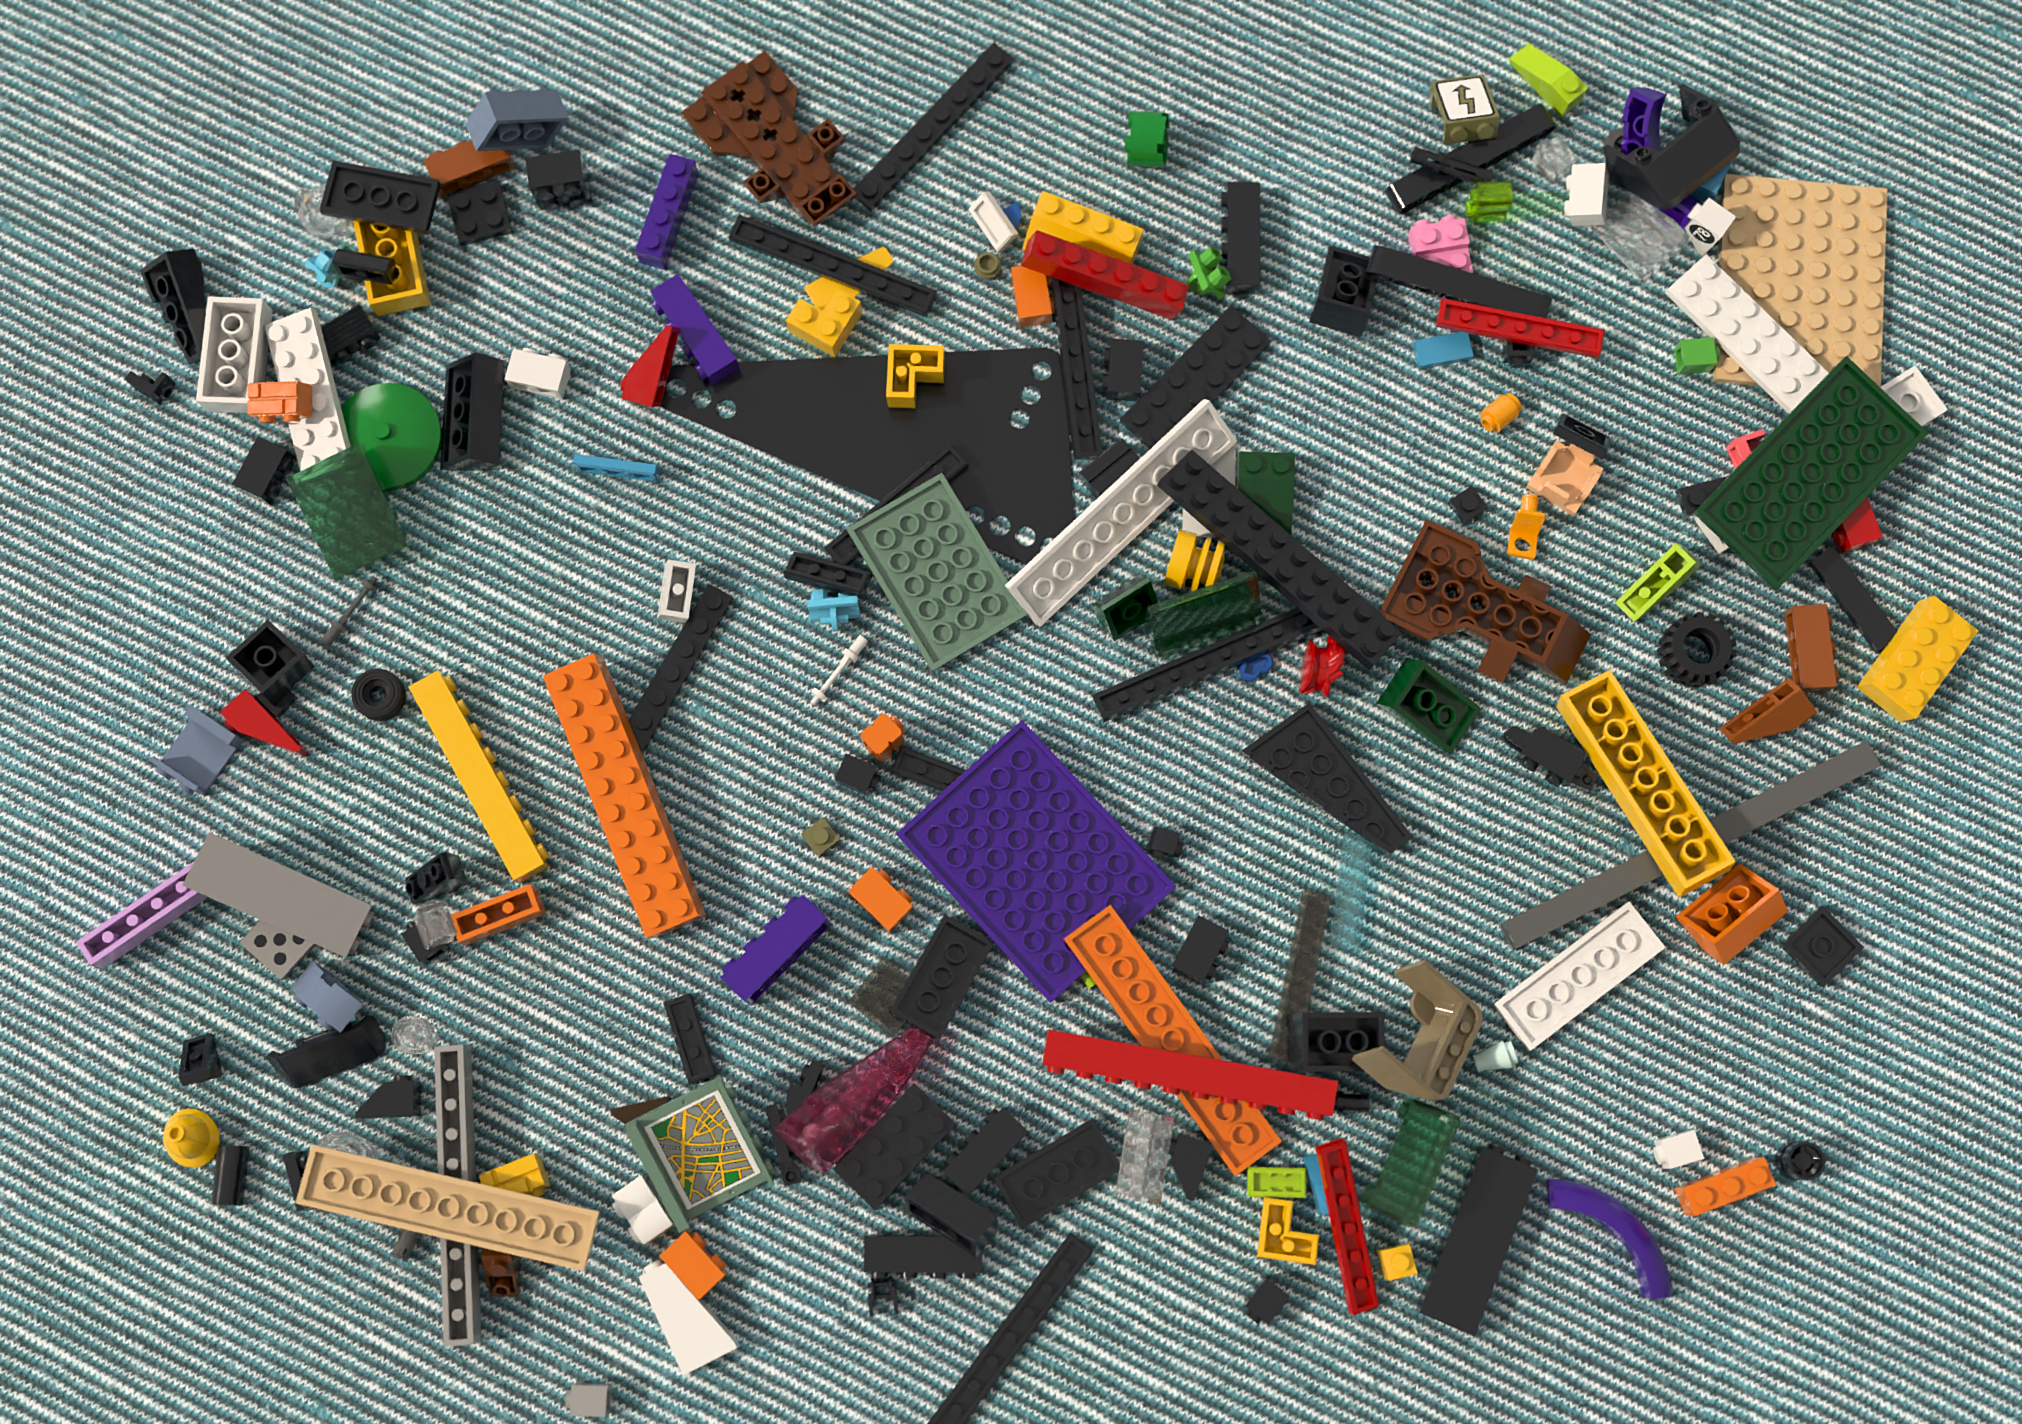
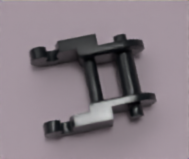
(872, 1296)

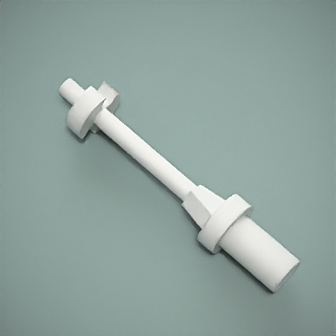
(850, 655)

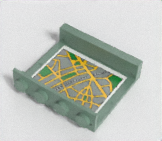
(699, 1151)

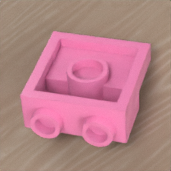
(1442, 242)

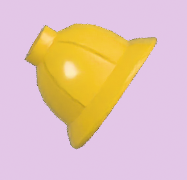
(191, 1138)

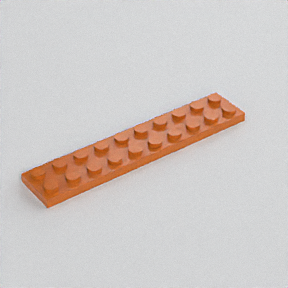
(1163, 1023)

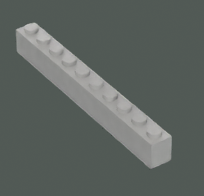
(457, 1160)

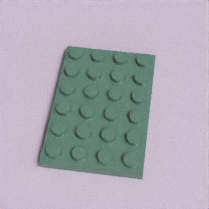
(936, 572)

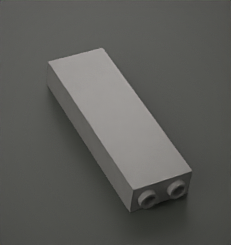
(278, 895)

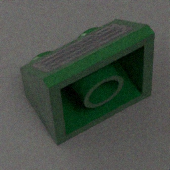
(1125, 606)

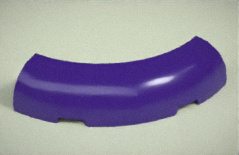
(1641, 129)
(1623, 1224)

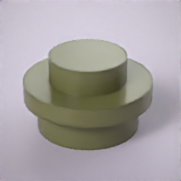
(987, 265)

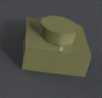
(820, 837)

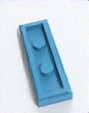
(616, 468)

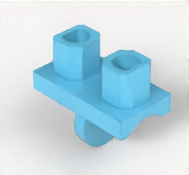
(324, 267)
(832, 609)

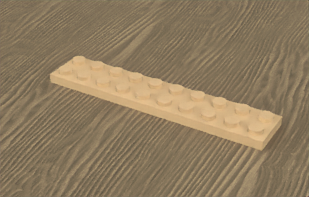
(448, 1207)

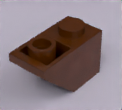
(501, 1273)

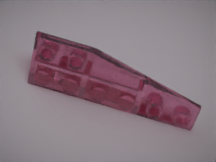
(852, 1102)

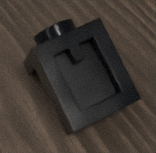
(154, 390)

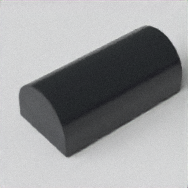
(364, 266)
(230, 1175)

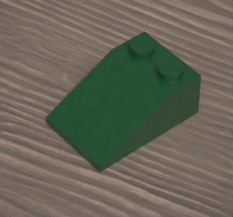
(1268, 483)
(1428, 704)

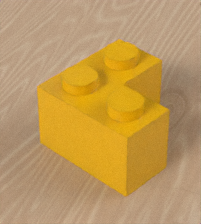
(828, 327)
(911, 365)

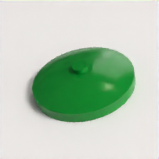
(397, 431)

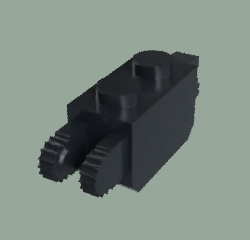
(1550, 756)

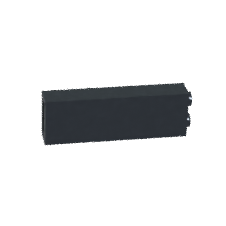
(1477, 1239)

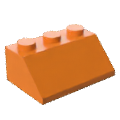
(1733, 913)

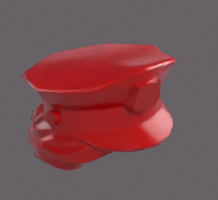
(1321, 667)

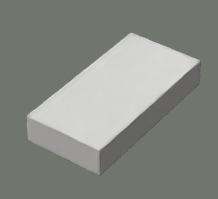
(993, 221)

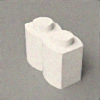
(643, 1210)

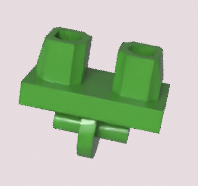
(1205, 276)

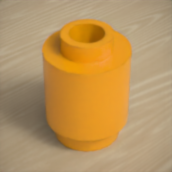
(1500, 412)

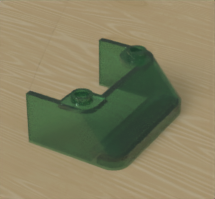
(1411, 1163)

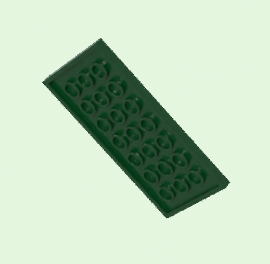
(1810, 473)

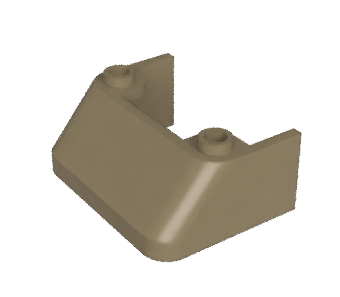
(1442, 1043)

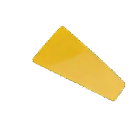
(823, 289)

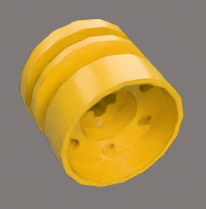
(1194, 562)

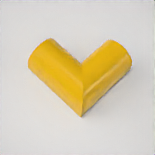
(1278, 1241)

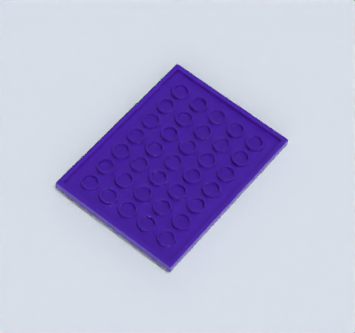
(1032, 856)

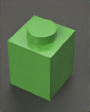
(1696, 356)

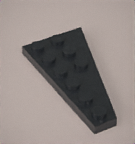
(1318, 767)

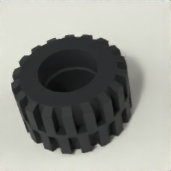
(1708, 631)

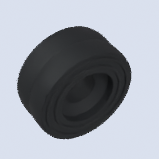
(367, 683)

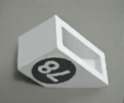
(1707, 224)

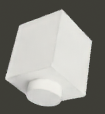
(1677, 1149)

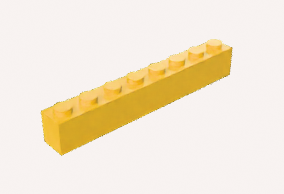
(479, 776)

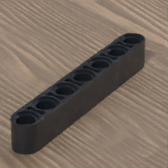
(1511, 138)
(1453, 283)

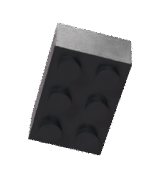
(1332, 1038)

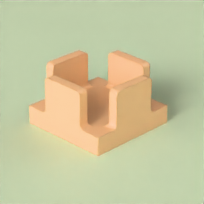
(1565, 477)

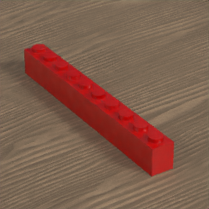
(1189, 1073)

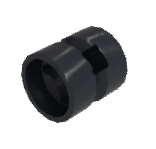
(1800, 1161)

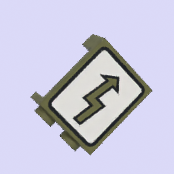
(1465, 108)

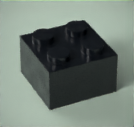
(559, 180)
(270, 662)

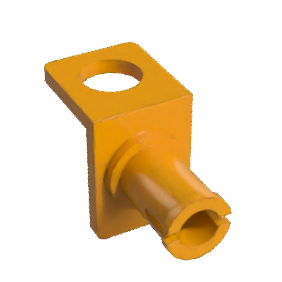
(1526, 527)

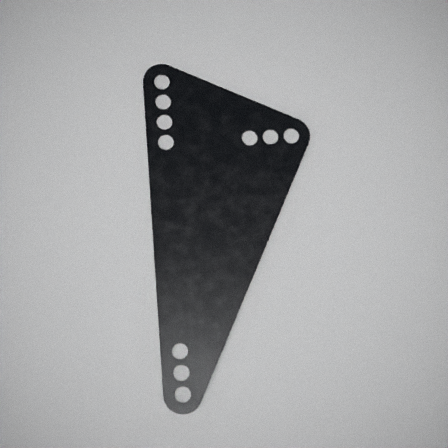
(838, 425)

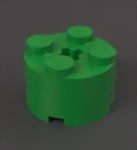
(1148, 139)

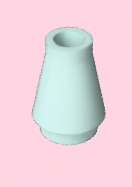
(1496, 1057)

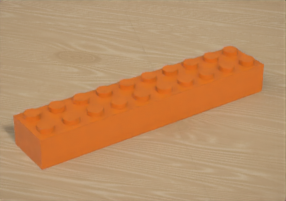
(624, 796)

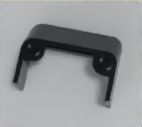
(1685, 163)

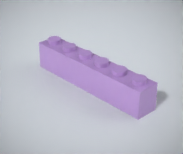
(139, 920)

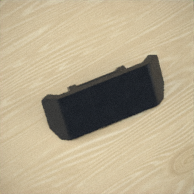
(329, 1053)

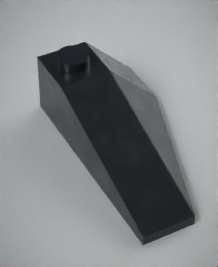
(178, 286)

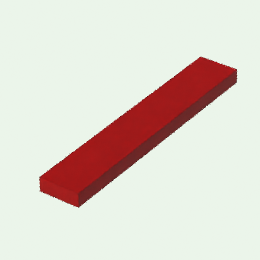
(1520, 328)
(1347, 1226)

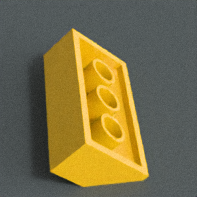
(1085, 228)

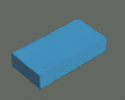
(1442, 350)

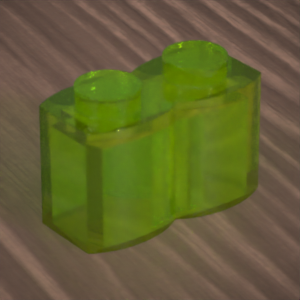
(1489, 201)

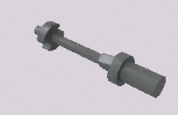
(337, 627)

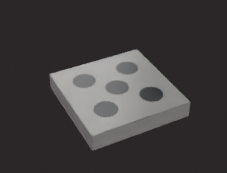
(276, 948)

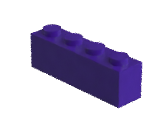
(667, 211)
(696, 332)

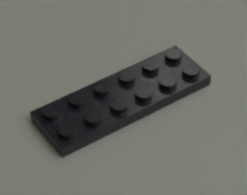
(1198, 374)

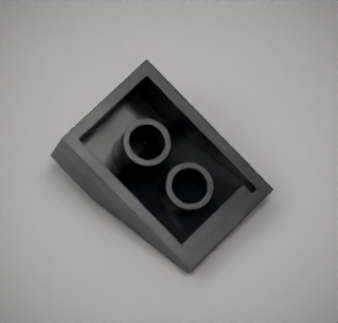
(1344, 292)

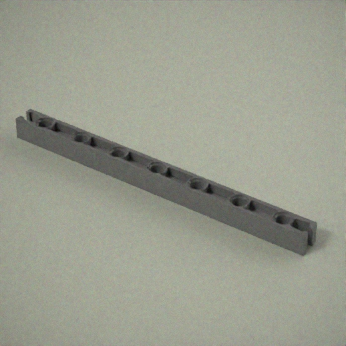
(1728, 826)

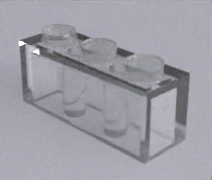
(1144, 1157)

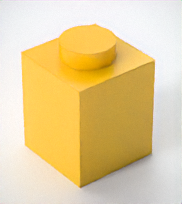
(1396, 1261)

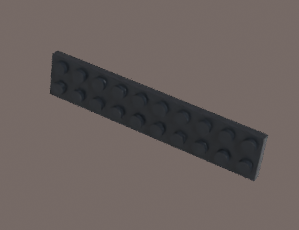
(1280, 559)

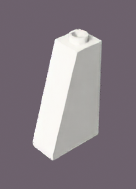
(688, 1323)

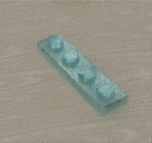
(1350, 893)

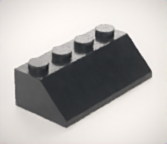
(472, 413)

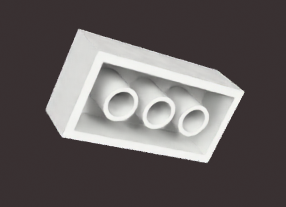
(232, 352)

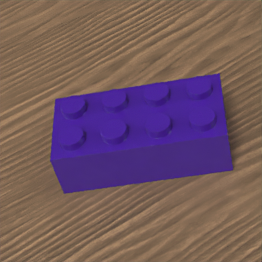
(776, 949)

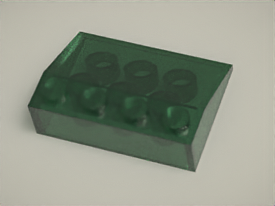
(348, 511)
(1203, 614)

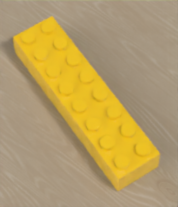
(1645, 784)

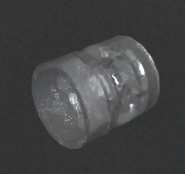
(414, 1035)

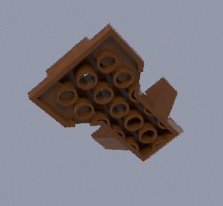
(792, 164)
(1511, 619)

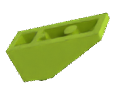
(1549, 78)
(1658, 582)

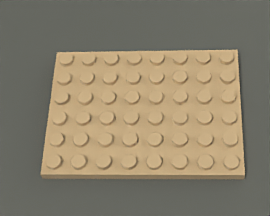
(1811, 263)

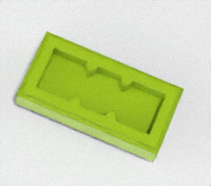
(1276, 1182)

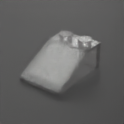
(1641, 236)

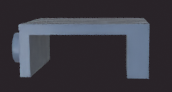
(198, 753)

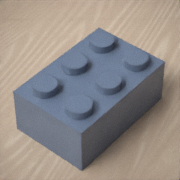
(516, 120)

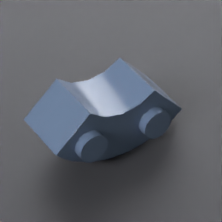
(326, 997)

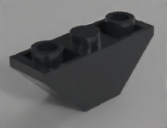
(436, 878)

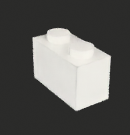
(1587, 194)
(538, 373)
(676, 591)

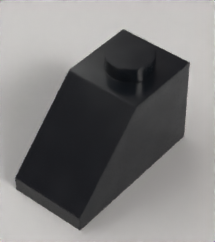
(393, 1100)
(1188, 1162)

